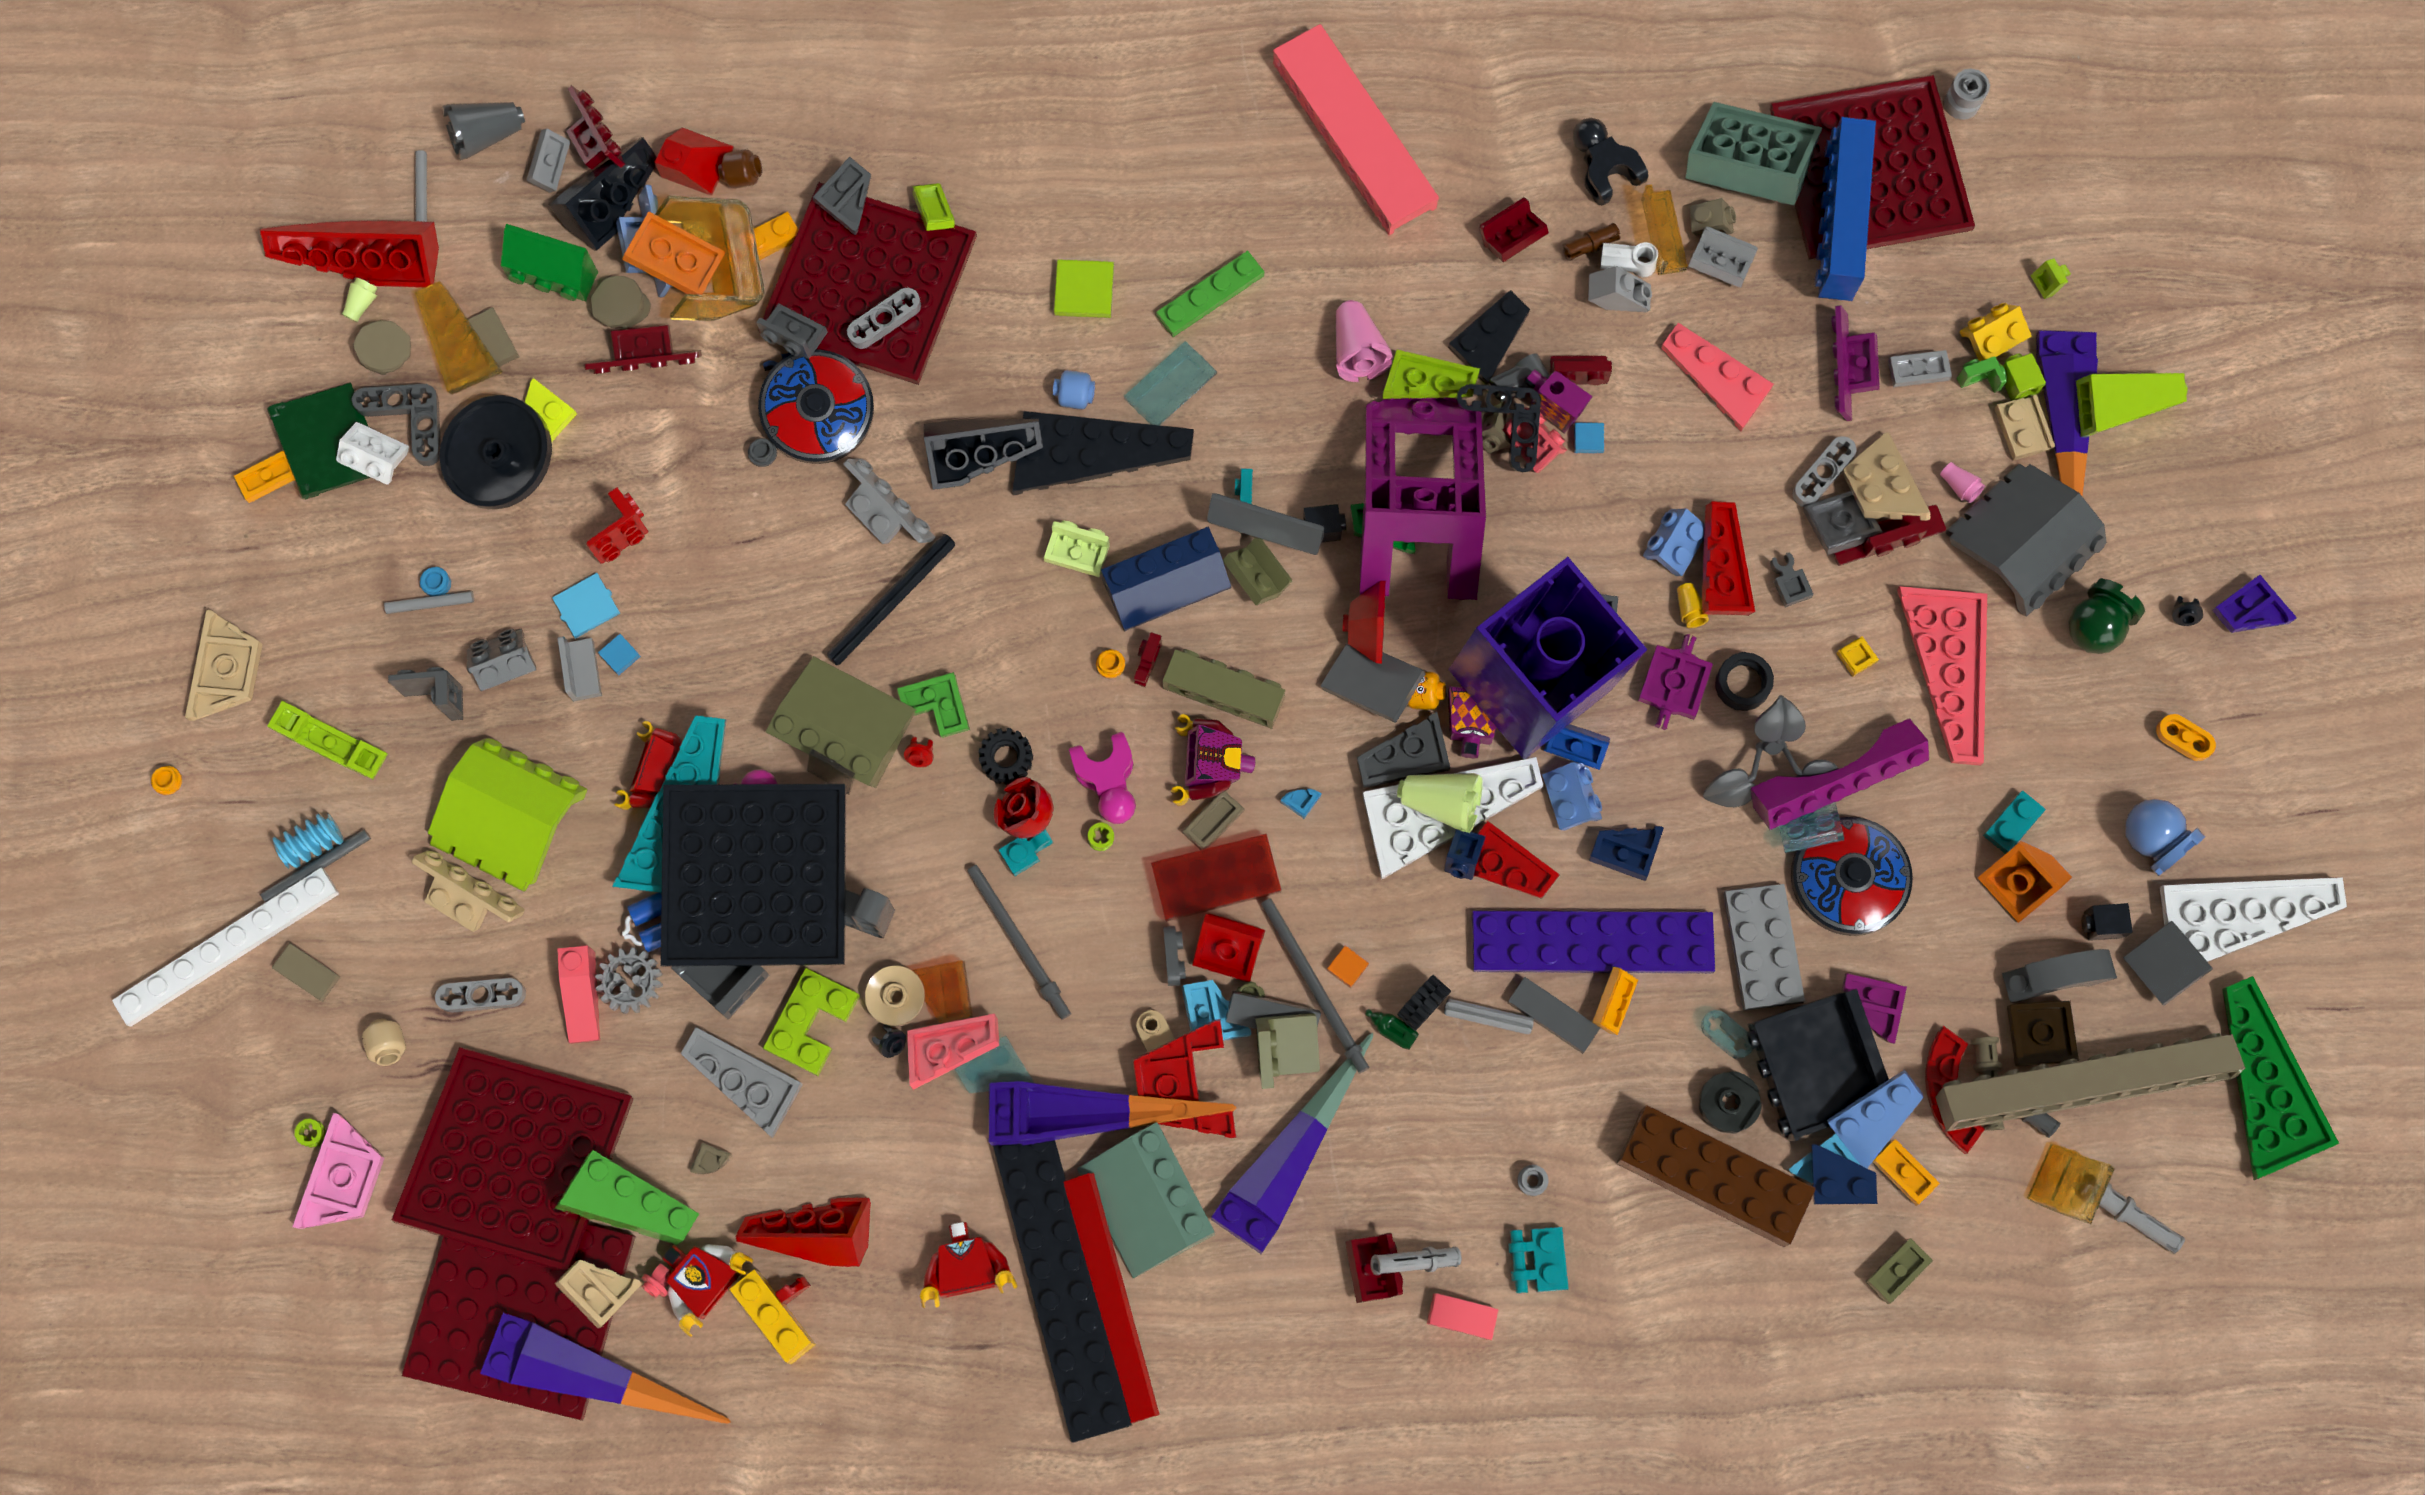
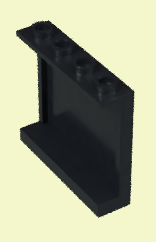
(1816, 1060)

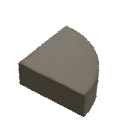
(709, 1160)

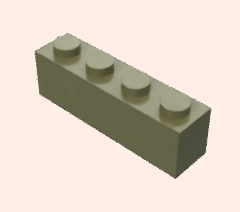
(1224, 688)

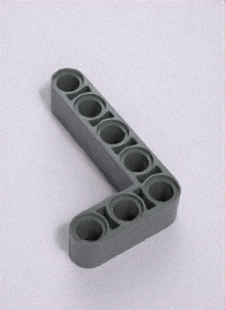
(868, 912)

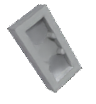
(1919, 368)

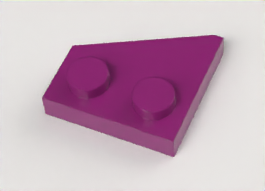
(1881, 1003)

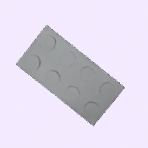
(1764, 947)

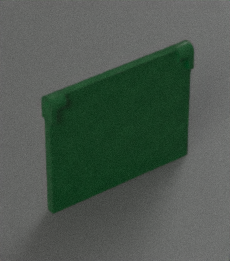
(311, 438)

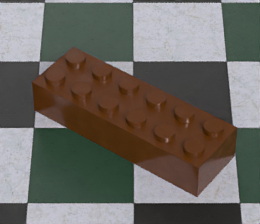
(1716, 1176)

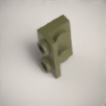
(1258, 571)

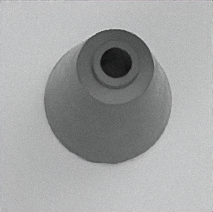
(481, 125)

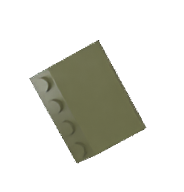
(842, 720)

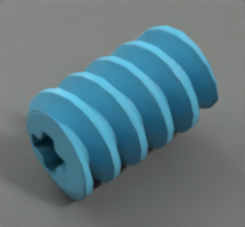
(308, 841)

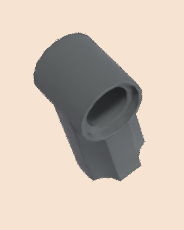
(1516, 376)

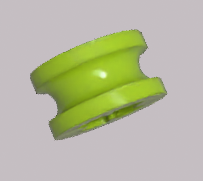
(1091, 836)
(316, 1125)

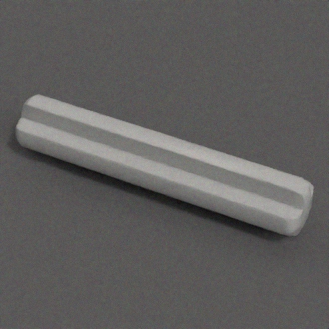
(1488, 1016)

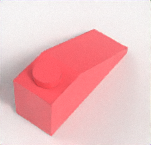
(579, 993)

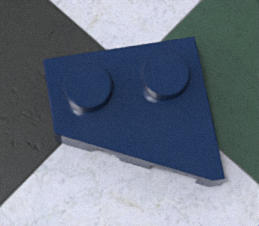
(1627, 850)
(1841, 1180)

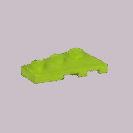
(1427, 377)

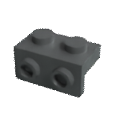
(792, 331)

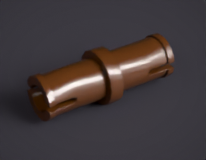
(1591, 241)

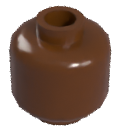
(740, 168)

